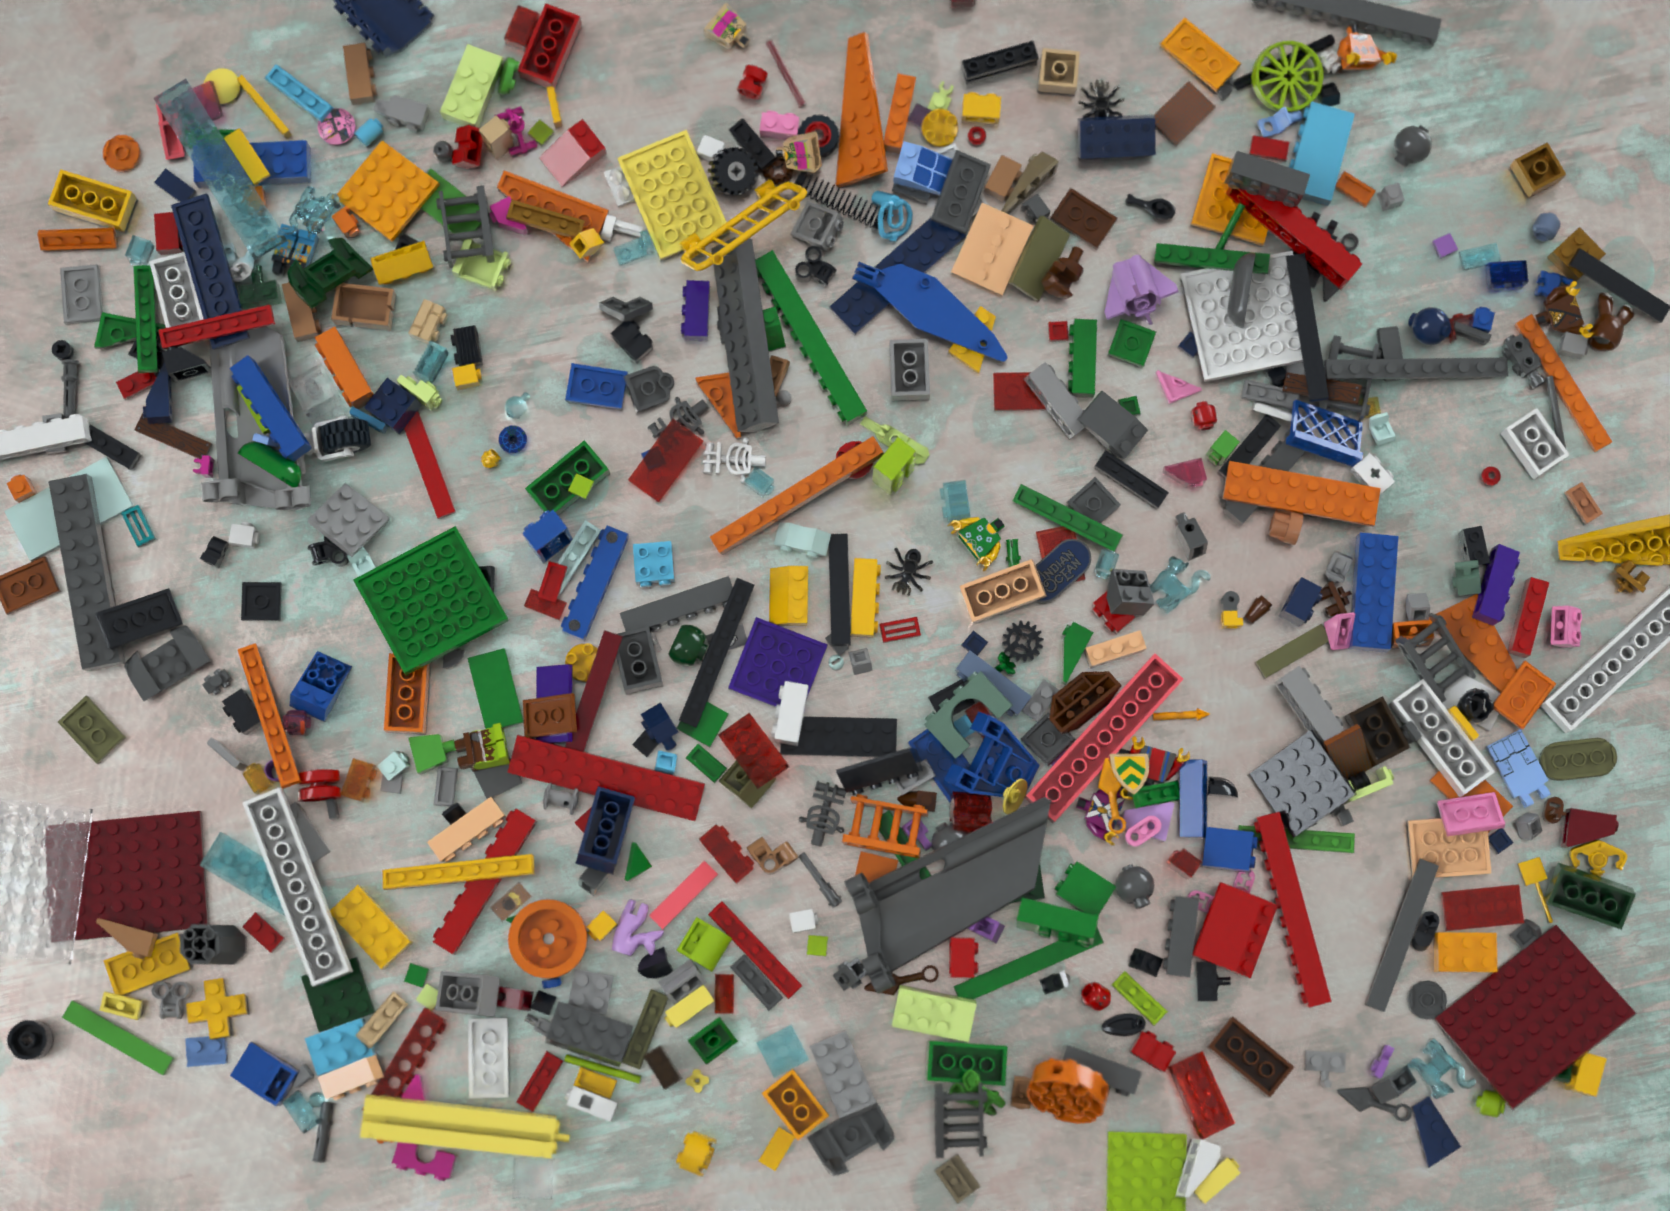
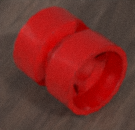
(752, 82)

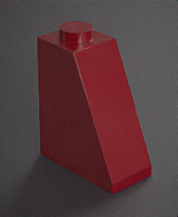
(1586, 826)

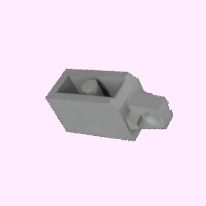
(403, 112)

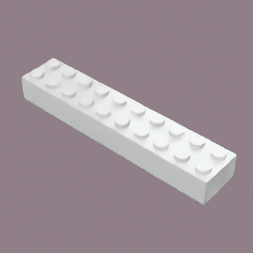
(1611, 665)
(297, 887)

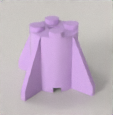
(1137, 288)

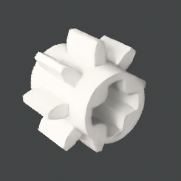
(1330, 61)

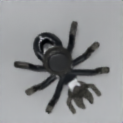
(1101, 102)
(908, 569)

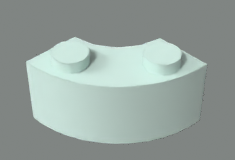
(802, 539)

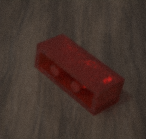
(727, 853)

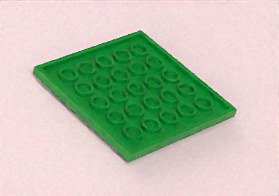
(430, 600)

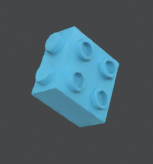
(653, 563)

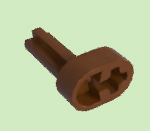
(1552, 814)

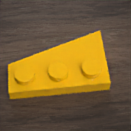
(969, 357)

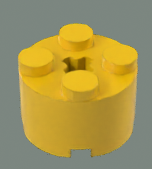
(696, 1153)

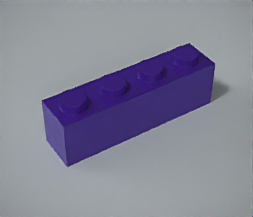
(1496, 585)

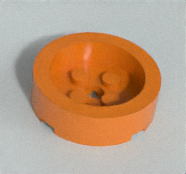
(527, 936)

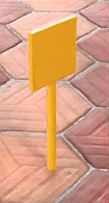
(1533, 872)

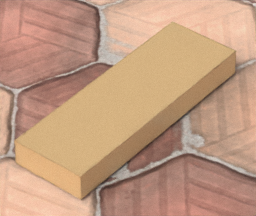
(381, 1020)

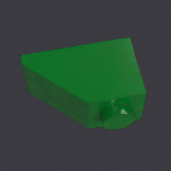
(773, 329)

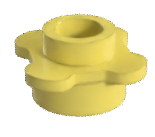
(702, 1080)

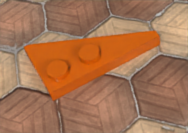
(719, 392)

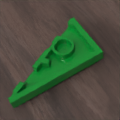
(117, 330)

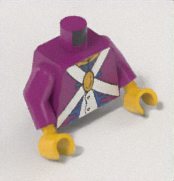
(1099, 813)

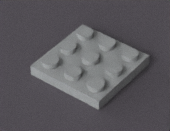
(348, 520)

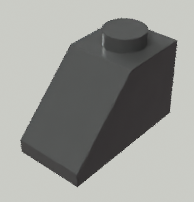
(1394, 1084)

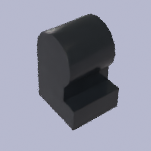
(215, 552)

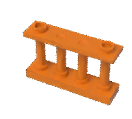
(873, 841)

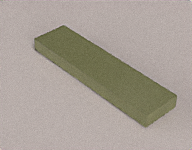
(1292, 651)
(645, 1029)

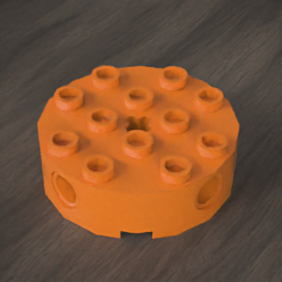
(1068, 1091)

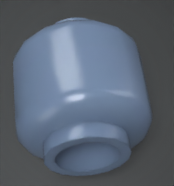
(1546, 226)

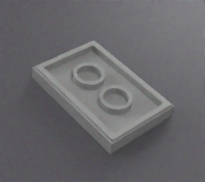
(81, 294)

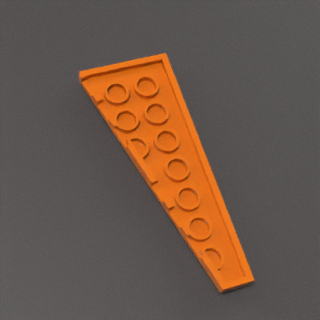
(861, 136)

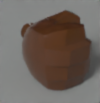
(1062, 274)

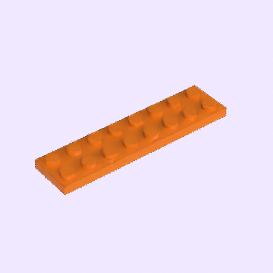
(1301, 493)

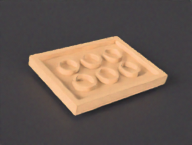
(992, 248)
(1453, 854)

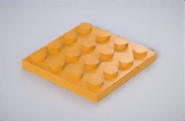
(387, 191)
(1216, 208)

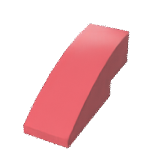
(171, 143)

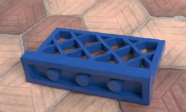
(1324, 446)

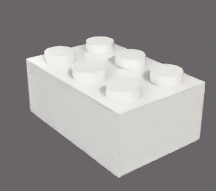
(1535, 443)
(790, 713)

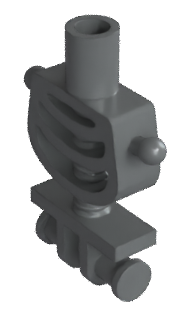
(694, 411)
(819, 831)

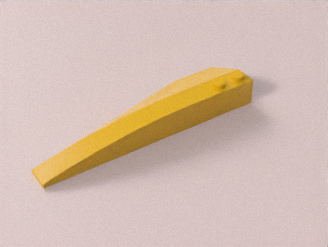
(1638, 541)

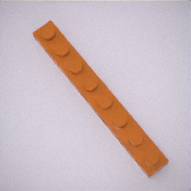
(1564, 384)
(269, 716)

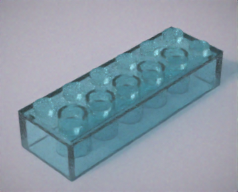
(242, 869)

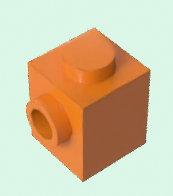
(21, 488)

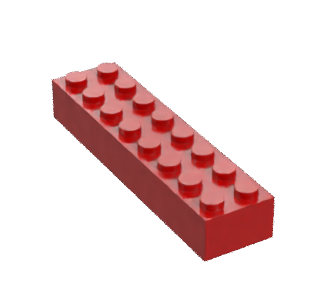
(1301, 236)

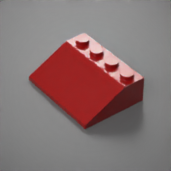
(1235, 930)

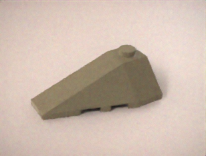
(1037, 172)

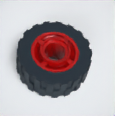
(822, 125)

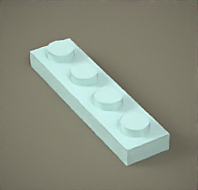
(578, 550)

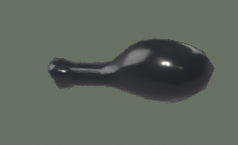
(1158, 208)

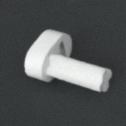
(611, 223)
(246, 264)

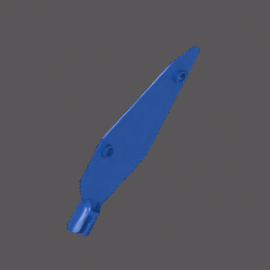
(930, 307)

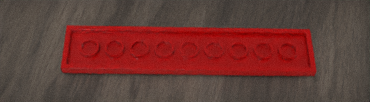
(588, 771)

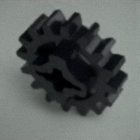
(1028, 652)

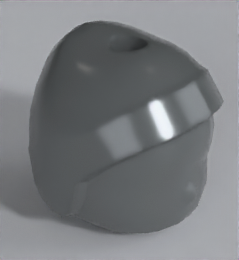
(443, 151)

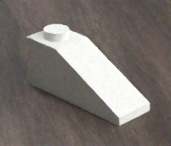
(1199, 1163)

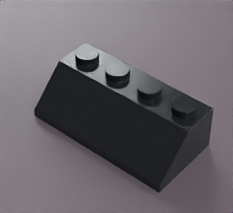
(880, 770)

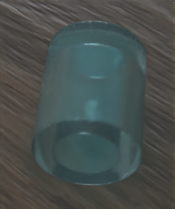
(1105, 563)

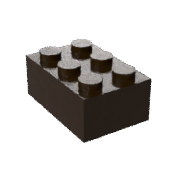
(1379, 731)

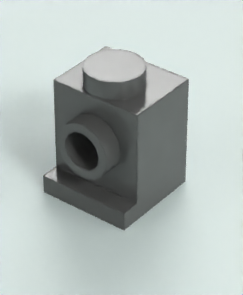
(1035, 207)

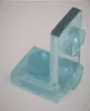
(634, 249)

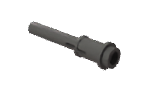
(826, 888)

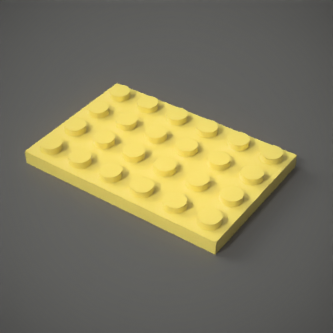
(672, 192)

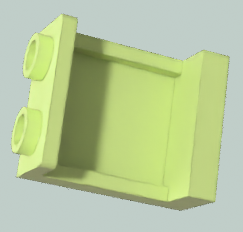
(478, 271)
(1385, 779)

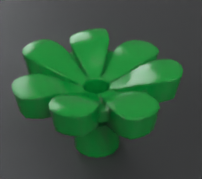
(1005, 664)

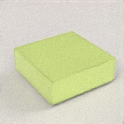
(428, 997)

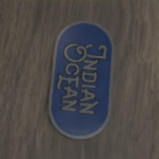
(1063, 567)

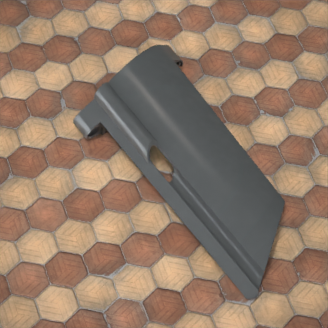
(980, 876)

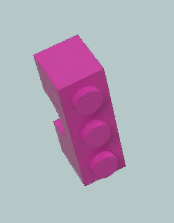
(407, 1157)

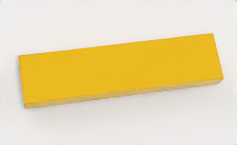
(264, 107)

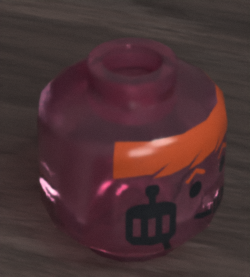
(296, 722)

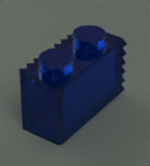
(1506, 274)

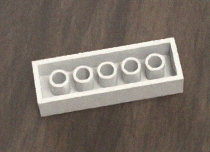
(1442, 738)

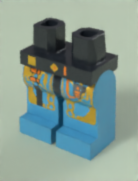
(297, 248)

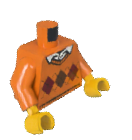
(1360, 52)

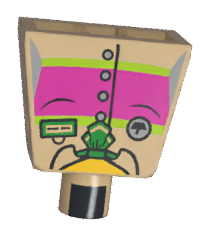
(727, 28)
(801, 152)

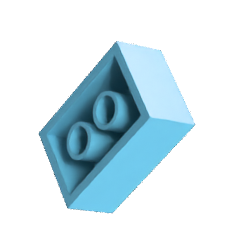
(337, 1047)

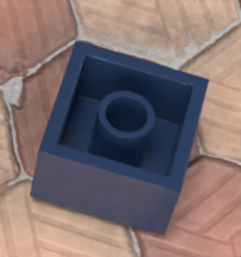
(393, 406)
(1300, 602)

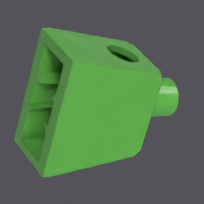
(430, 751)

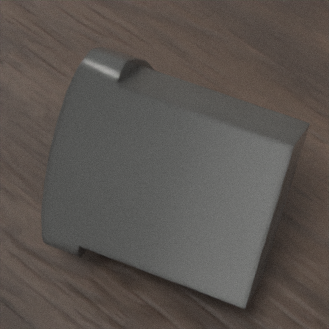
(1526, 934)

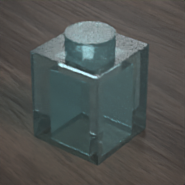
(139, 251)
(760, 482)

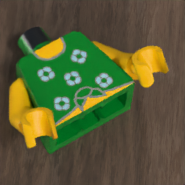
(979, 538)

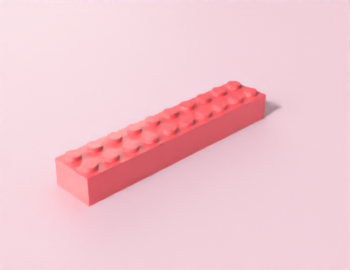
(1105, 736)

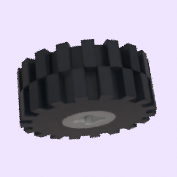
(724, 174)

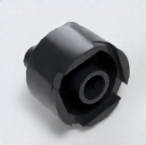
(24, 1049)

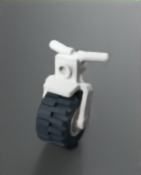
(338, 438)

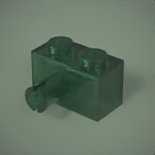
(259, 292)

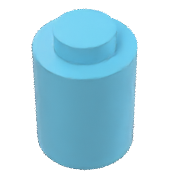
(369, 131)

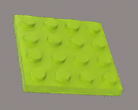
(1145, 1171)

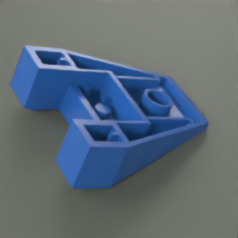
(997, 762)

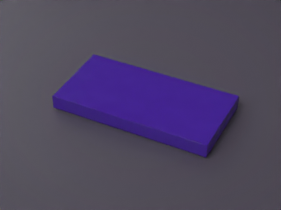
(551, 682)

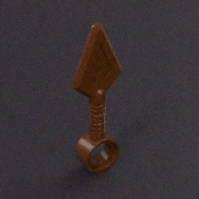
(905, 979)

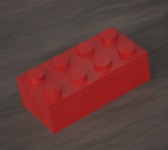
(549, 46)

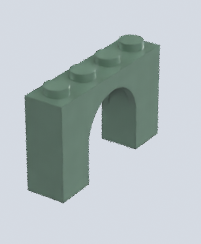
(942, 724)

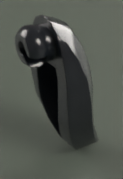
(1124, 1024)

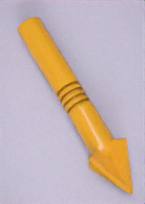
(1198, 714)

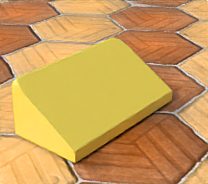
(121, 1005)

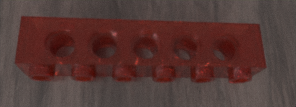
(415, 1035)

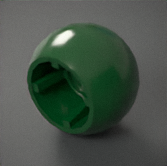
(688, 646)

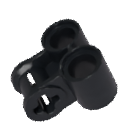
(815, 267)
(326, 553)

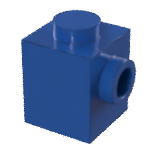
(1482, 319)

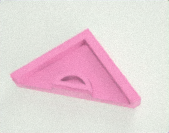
(1175, 388)

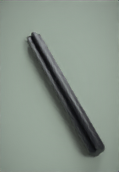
(1316, 46)

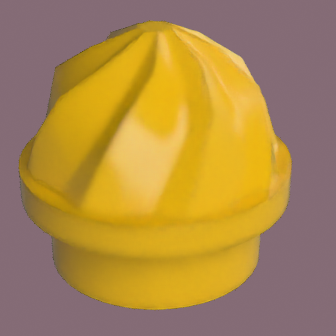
(490, 458)

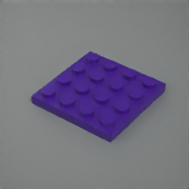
(773, 657)

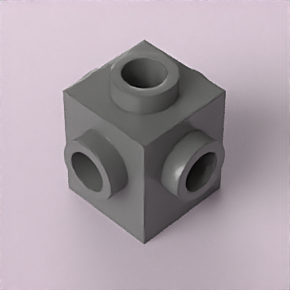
(850, 974)

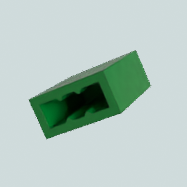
(1084, 889)

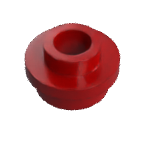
(976, 130)
(1488, 481)

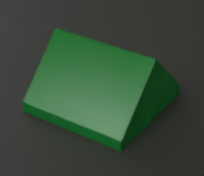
(712, 1040)

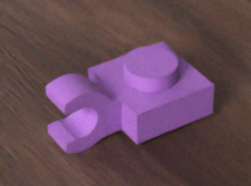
(921, 834)

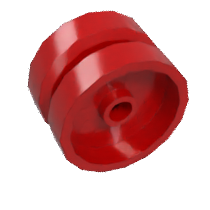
(319, 786)

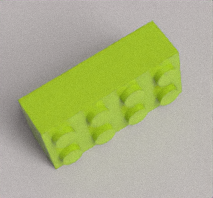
(894, 466)

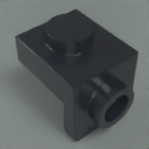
(1145, 962)

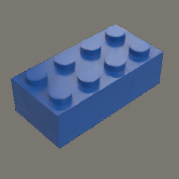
(547, 535)

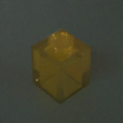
(256, 778)

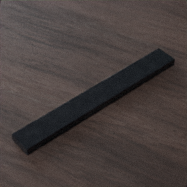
(1307, 327)
(716, 652)

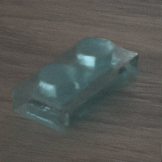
(1479, 256)

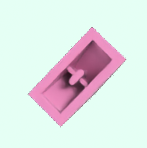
(1340, 630)

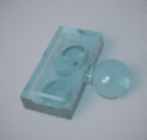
(302, 1111)

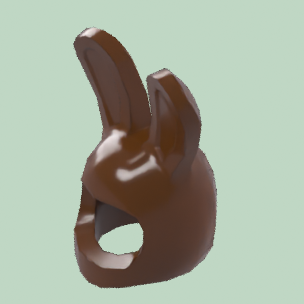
(1608, 325)

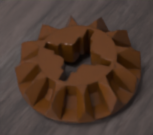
(778, 178)

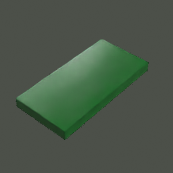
(495, 689)

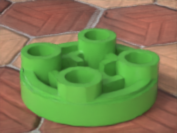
(506, 82)

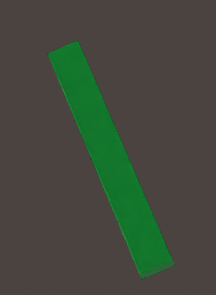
(1021, 967)

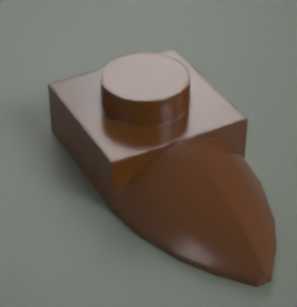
(922, 798)

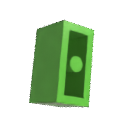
(1222, 448)

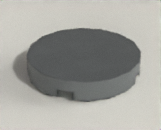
(1426, 1000)

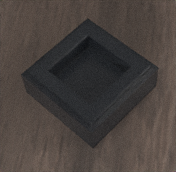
(645, 744)

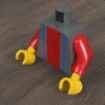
(1162, 764)

